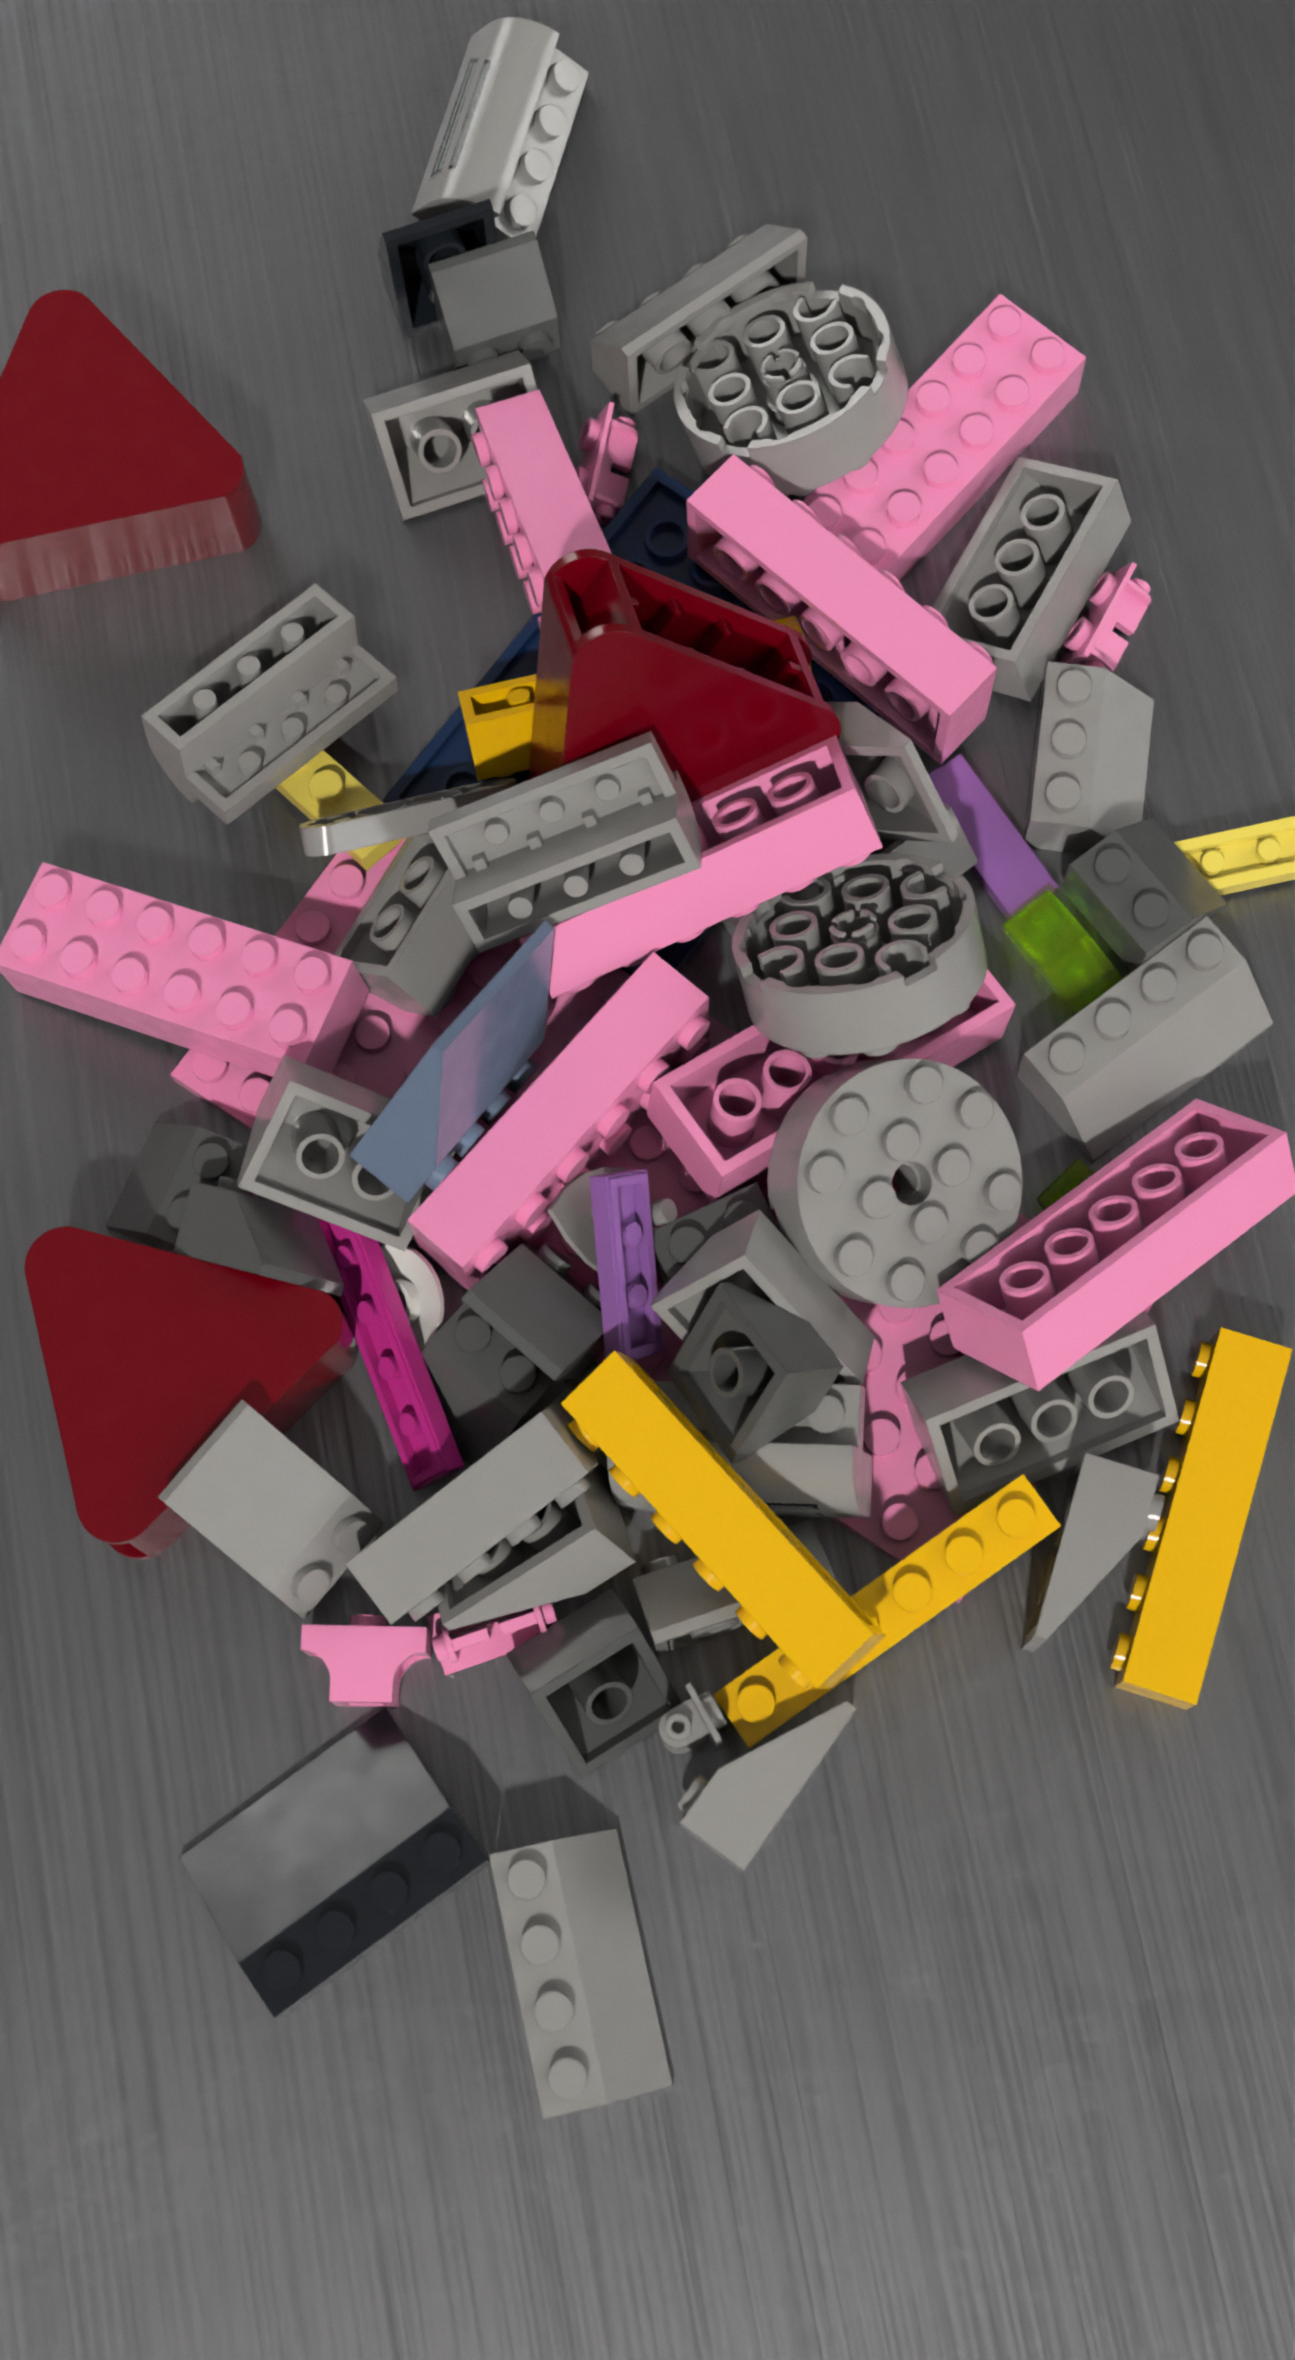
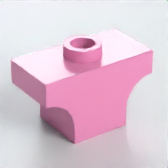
(366, 1658)

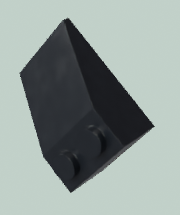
(409, 250)

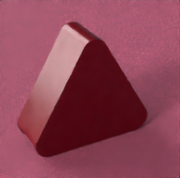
(106, 460)
(657, 656)
(155, 1356)

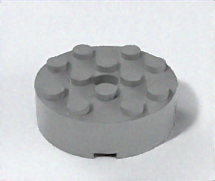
(794, 386)
(862, 957)
(949, 1159)

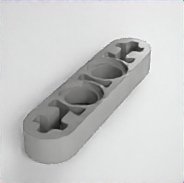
(390, 820)

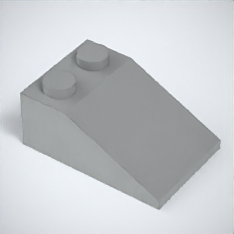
(892, 778)
(271, 1509)
(1100, 1519)
(555, 1562)
(752, 1793)

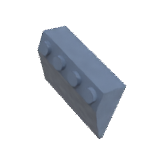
(463, 1076)

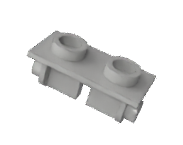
(692, 1723)

